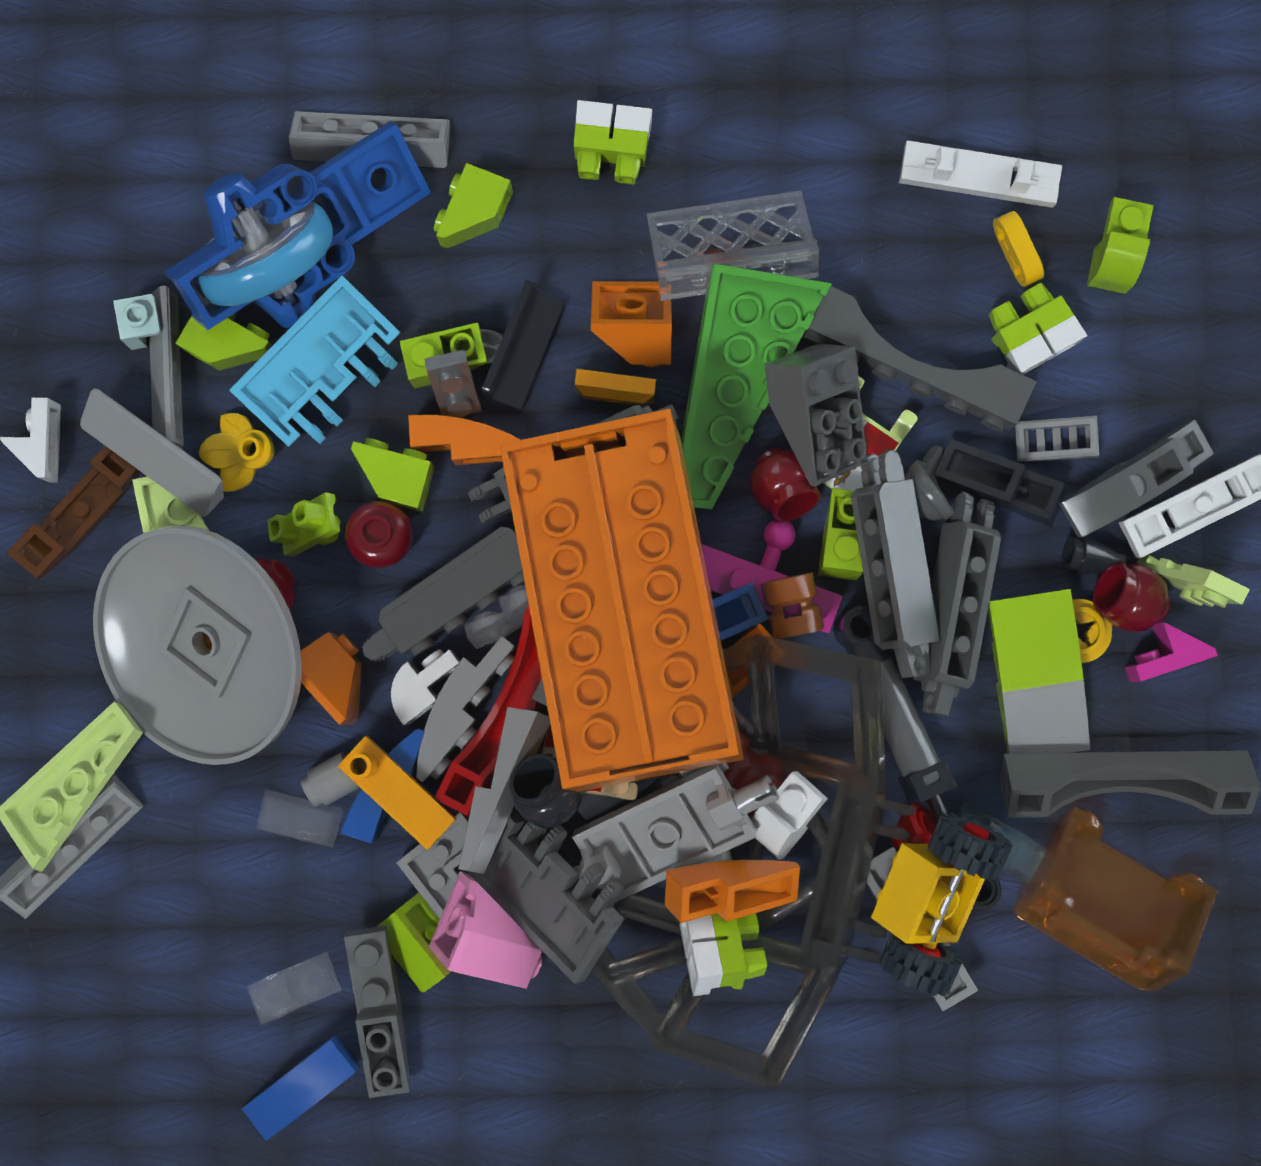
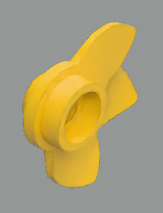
(232, 451)

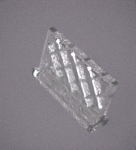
(690, 274)

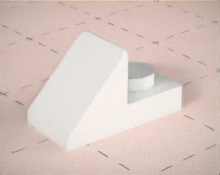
(41, 449)

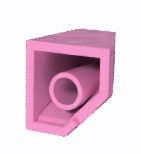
(482, 939)

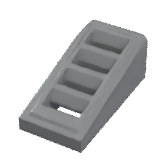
(1056, 425)

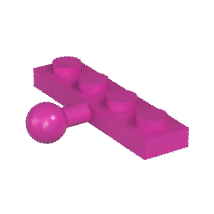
(730, 572)

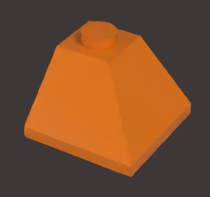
(633, 321)
(333, 676)

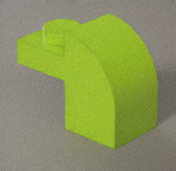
(1124, 246)

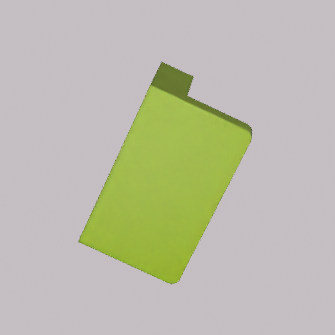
(409, 937)

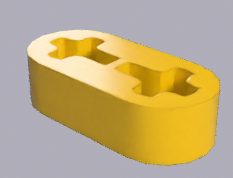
(1018, 248)

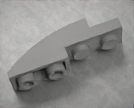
(449, 719)

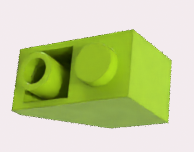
(475, 206)
(225, 343)
(439, 343)
(395, 476)
(839, 543)

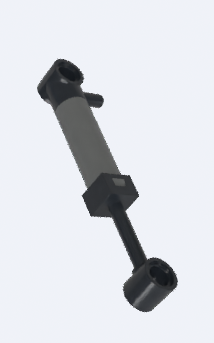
(921, 770)

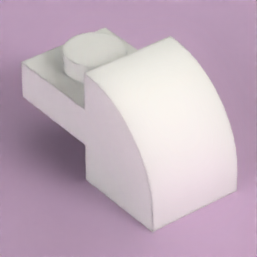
(413, 690)
(785, 821)

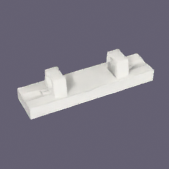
(980, 174)
(1194, 507)

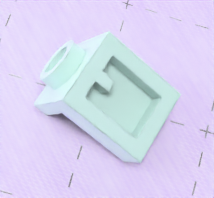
(137, 319)

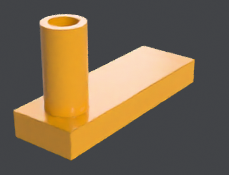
(397, 792)

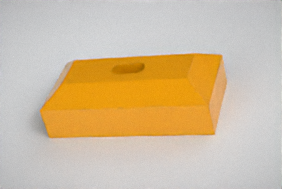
(615, 388)

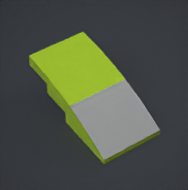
(1039, 673)

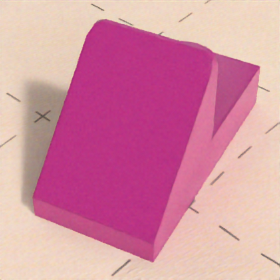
(1177, 652)

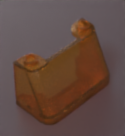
(1115, 907)

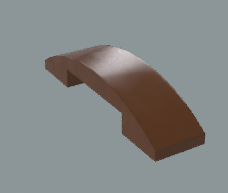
(76, 515)

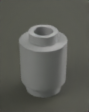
(327, 782)

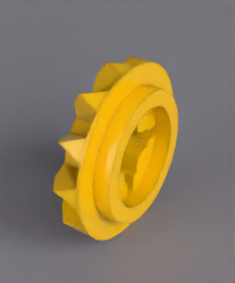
(1098, 634)

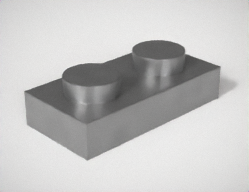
(453, 384)

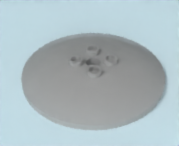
(155, 660)

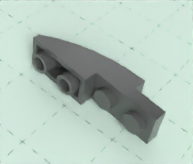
(1137, 480)
(378, 1011)

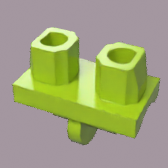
(306, 525)

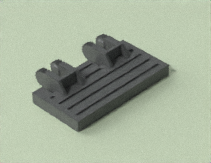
(536, 892)

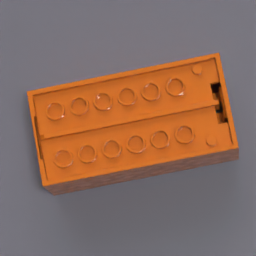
(620, 602)

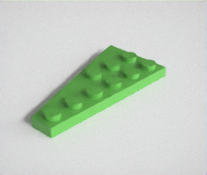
(744, 324)

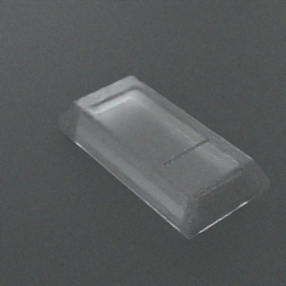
(299, 818)

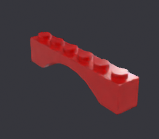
(478, 759)

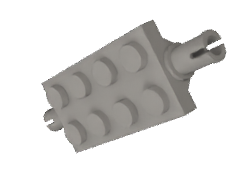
(671, 829)

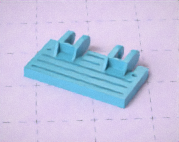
(313, 359)

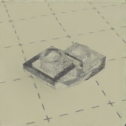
(491, 626)
(294, 988)

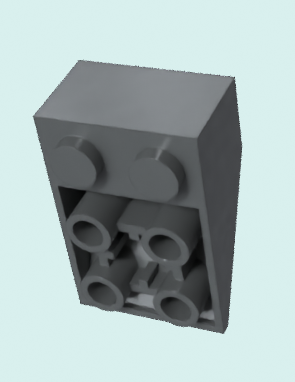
(819, 408)

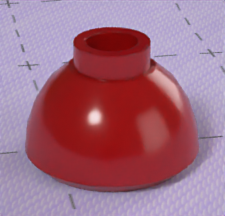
(920, 826)

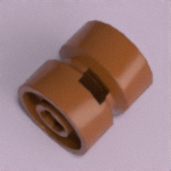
(787, 592)

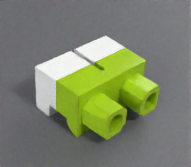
(625, 149)
(1038, 335)
(717, 952)

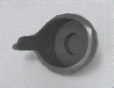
(929, 497)

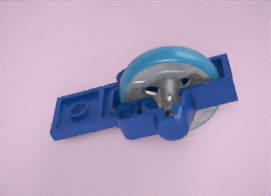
(287, 240)

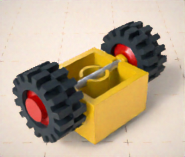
(932, 897)

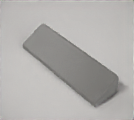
(325, 135)
(166, 369)
(151, 453)
(27, 888)

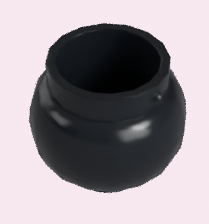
(539, 792)

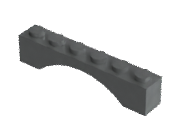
(989, 393)
(1207, 780)

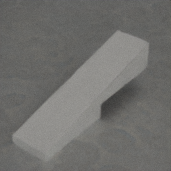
(491, 807)

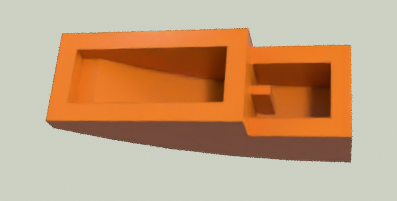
(467, 439)
(730, 888)

